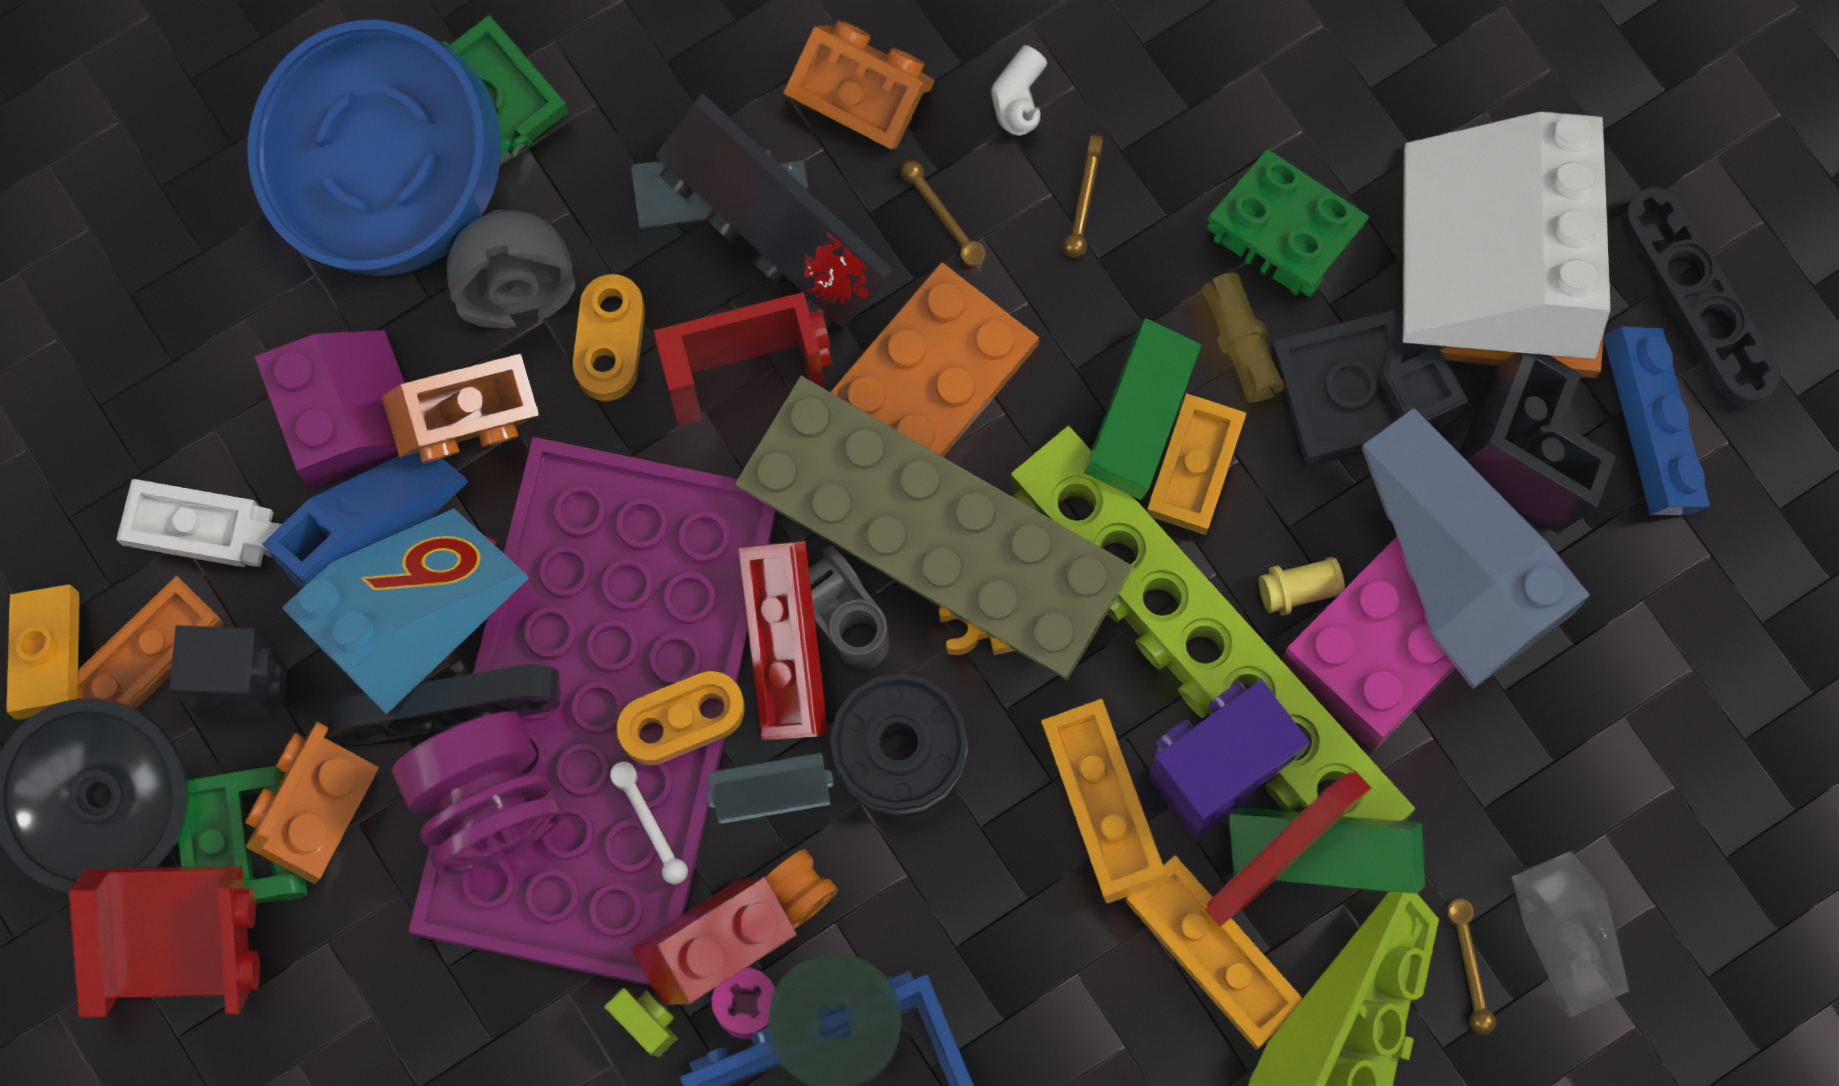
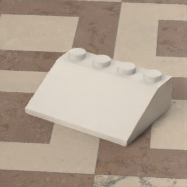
(1508, 237)

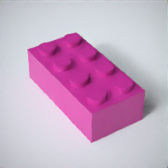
(1371, 651)

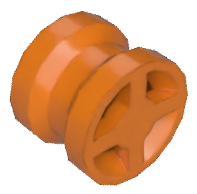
(800, 888)

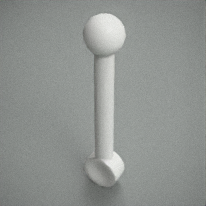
(625, 778)

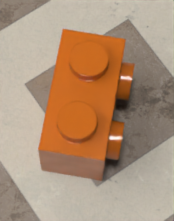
(458, 406)

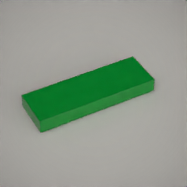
(1142, 409)
(1349, 854)

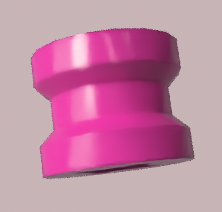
(750, 1010)

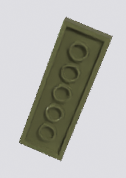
(934, 527)

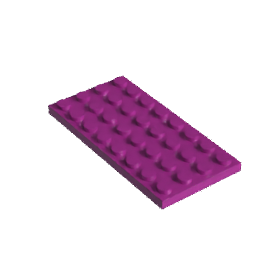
(622, 597)

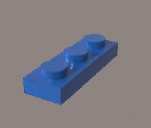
(1656, 421)

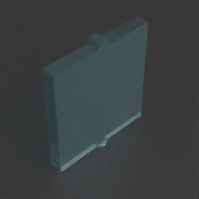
(769, 788)

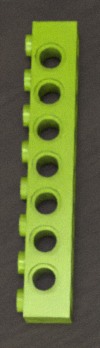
(1202, 611)

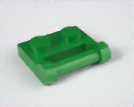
(218, 832)

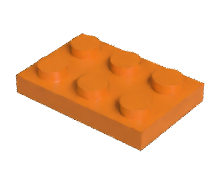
(938, 362)

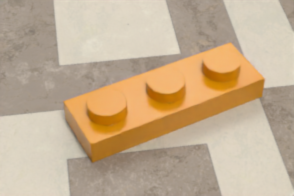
(1104, 801)
(1215, 956)

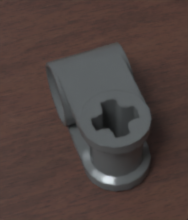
(841, 603)

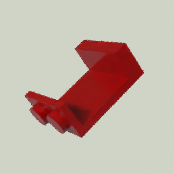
(738, 337)
(162, 935)

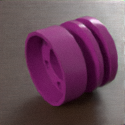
(473, 782)

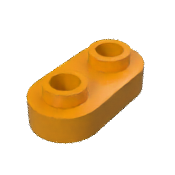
(608, 334)
(679, 714)

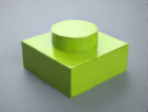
(644, 1019)

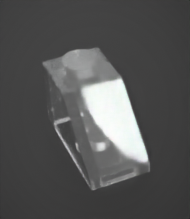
(1572, 932)

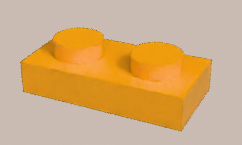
(1196, 464)

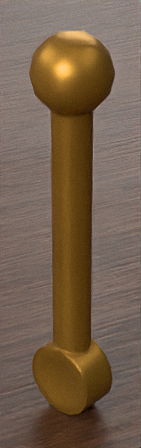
(1075, 244)
(972, 252)
(1459, 914)

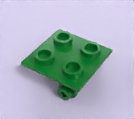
(1286, 222)

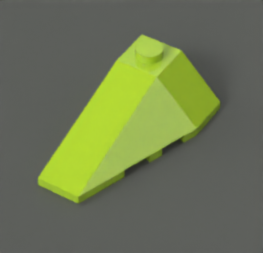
(1357, 1011)

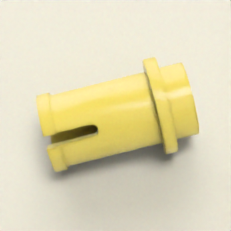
(1300, 585)

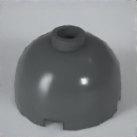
(508, 267)

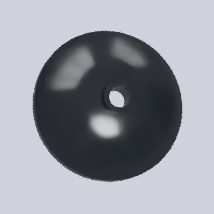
(49, 782)

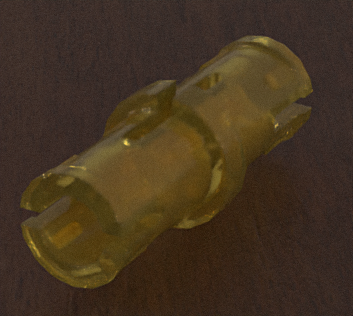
(1243, 337)

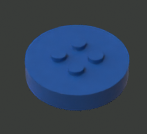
(373, 147)

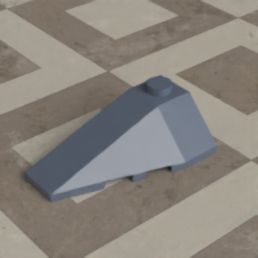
(1474, 560)

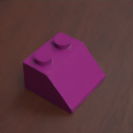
(332, 402)

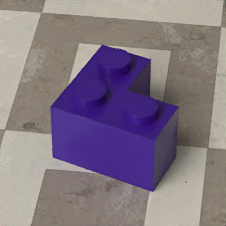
(1219, 762)

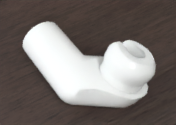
(1012, 94)

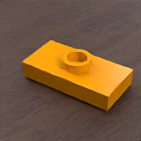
(42, 649)

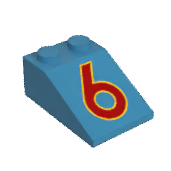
(405, 603)

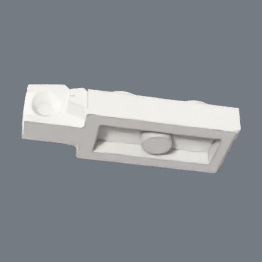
(195, 524)

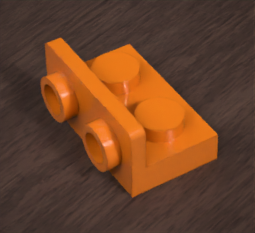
(858, 83)
(311, 806)

